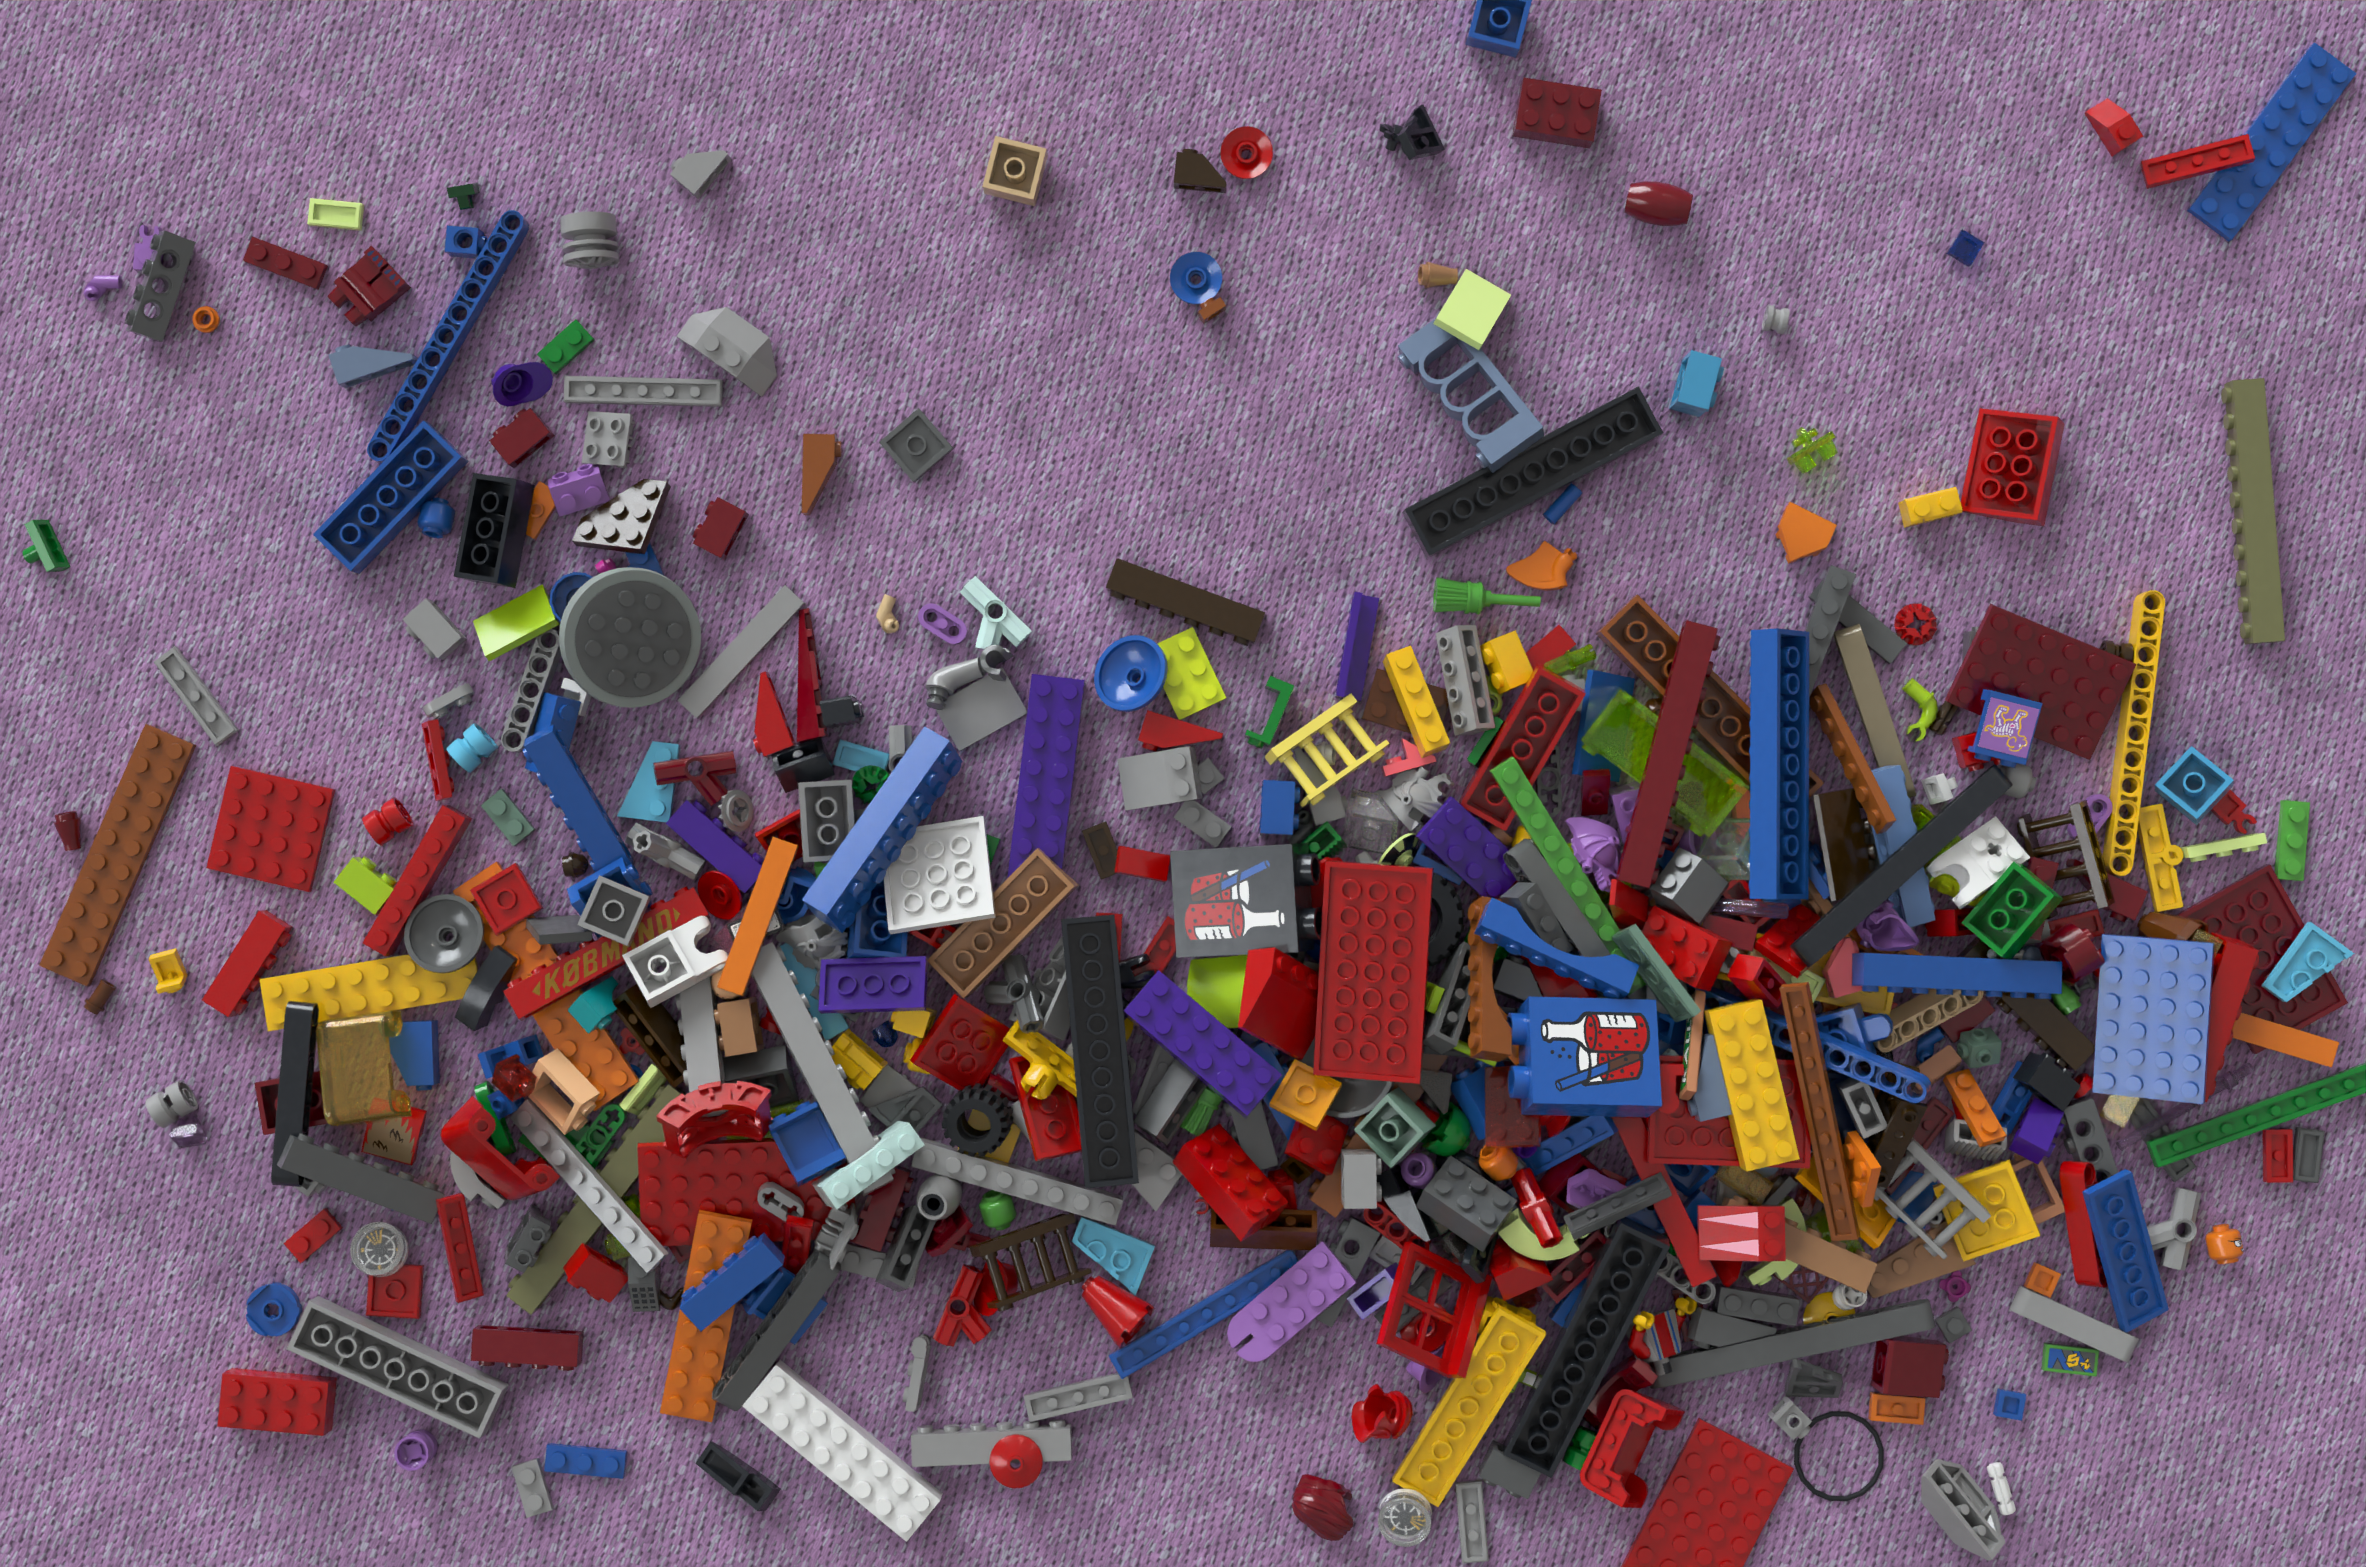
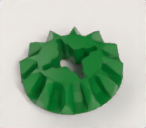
(868, 774)

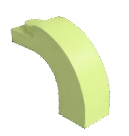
(1522, 1239)
(1762, 1272)

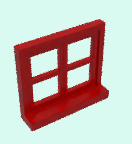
(1463, 1323)

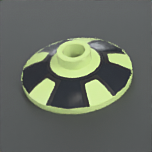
(1400, 851)

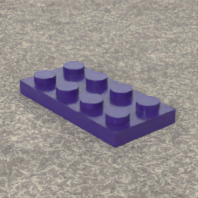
(1468, 849)
(873, 984)

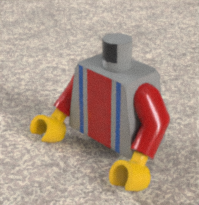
(1657, 1334)

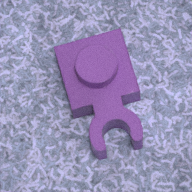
(142, 250)

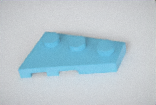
(2305, 961)
(1115, 1251)

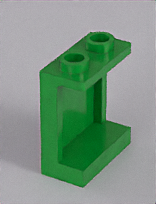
(1284, 690)

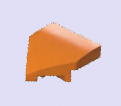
(1803, 532)

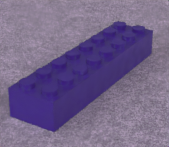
(1047, 769)

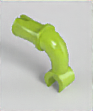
(1926, 702)

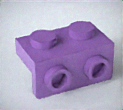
(578, 489)
(1590, 1187)

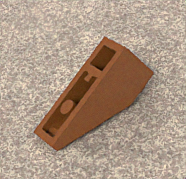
(819, 462)

